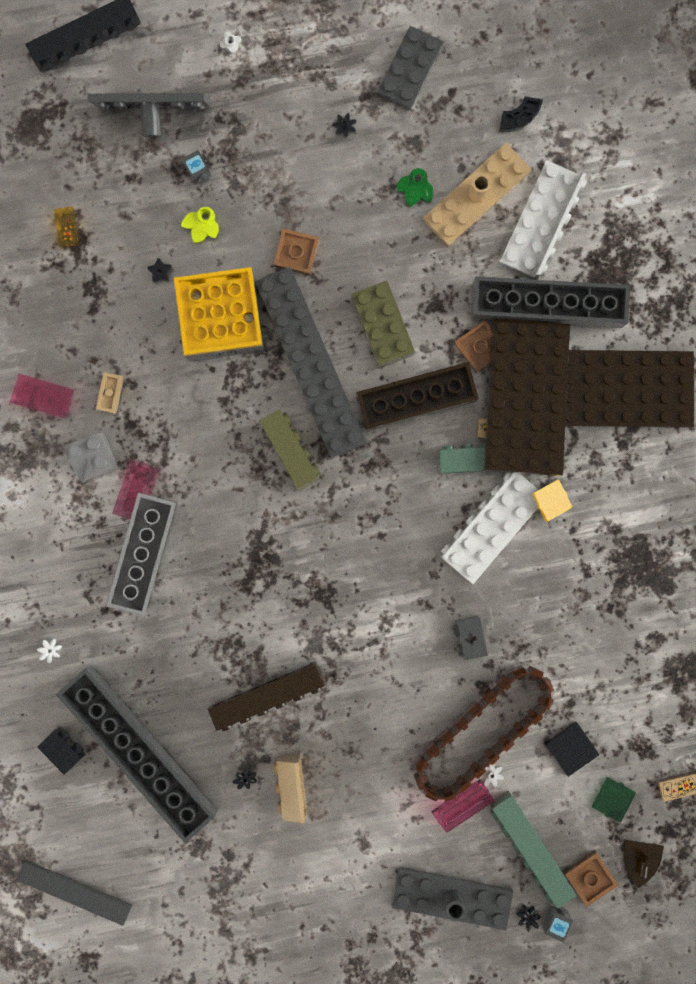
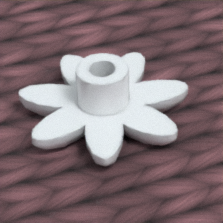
(52, 650)
(492, 770)

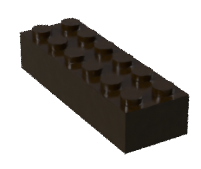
(417, 396)

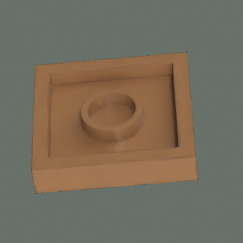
(296, 251)
(476, 346)
(591, 878)

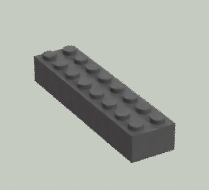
(550, 301)

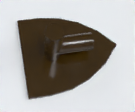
(642, 860)

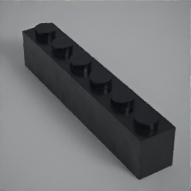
(83, 34)

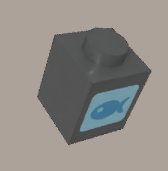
(197, 167)
(557, 923)

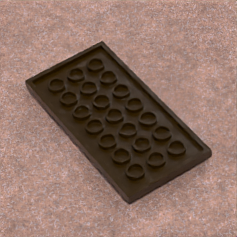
(630, 389)
(527, 397)

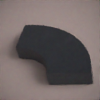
(521, 116)

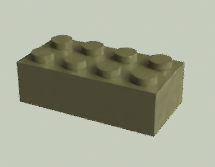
(382, 324)
(289, 450)

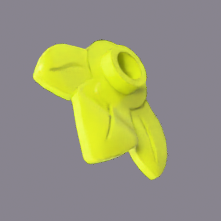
(200, 227)

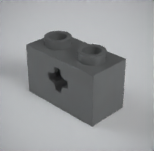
(477, 646)

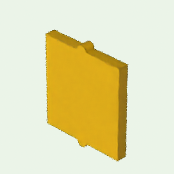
(552, 500)

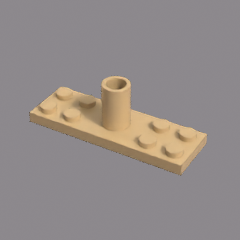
(477, 194)

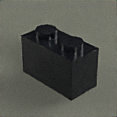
(62, 750)

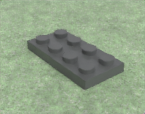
(410, 67)

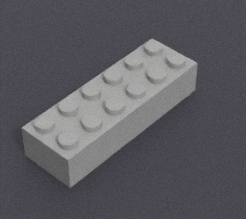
(141, 554)

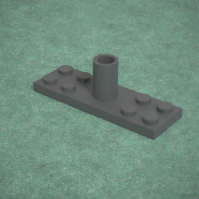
(149, 105)
(452, 898)

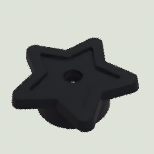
(159, 275)

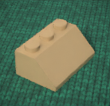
(290, 788)

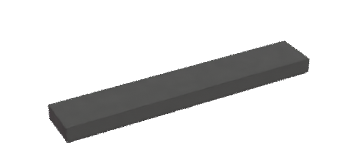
(74, 892)

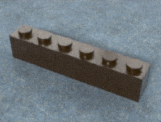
(266, 696)

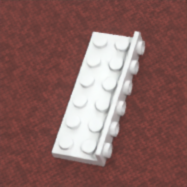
(543, 220)
(491, 527)

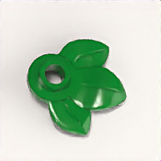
(415, 190)

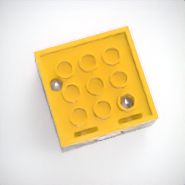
(219, 314)

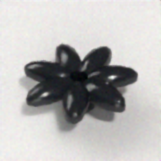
(344, 125)
(245, 779)
(531, 918)

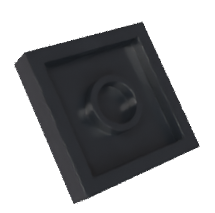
(572, 749)

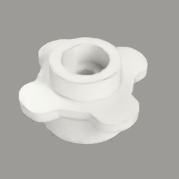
(230, 47)

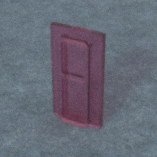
(42, 396)
(138, 479)
(463, 806)

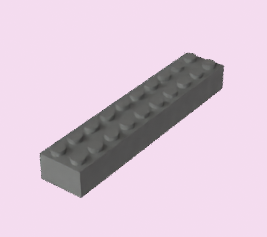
(310, 362)
(137, 753)

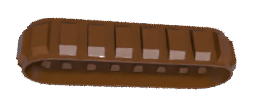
(491, 755)

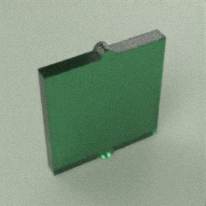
(613, 799)

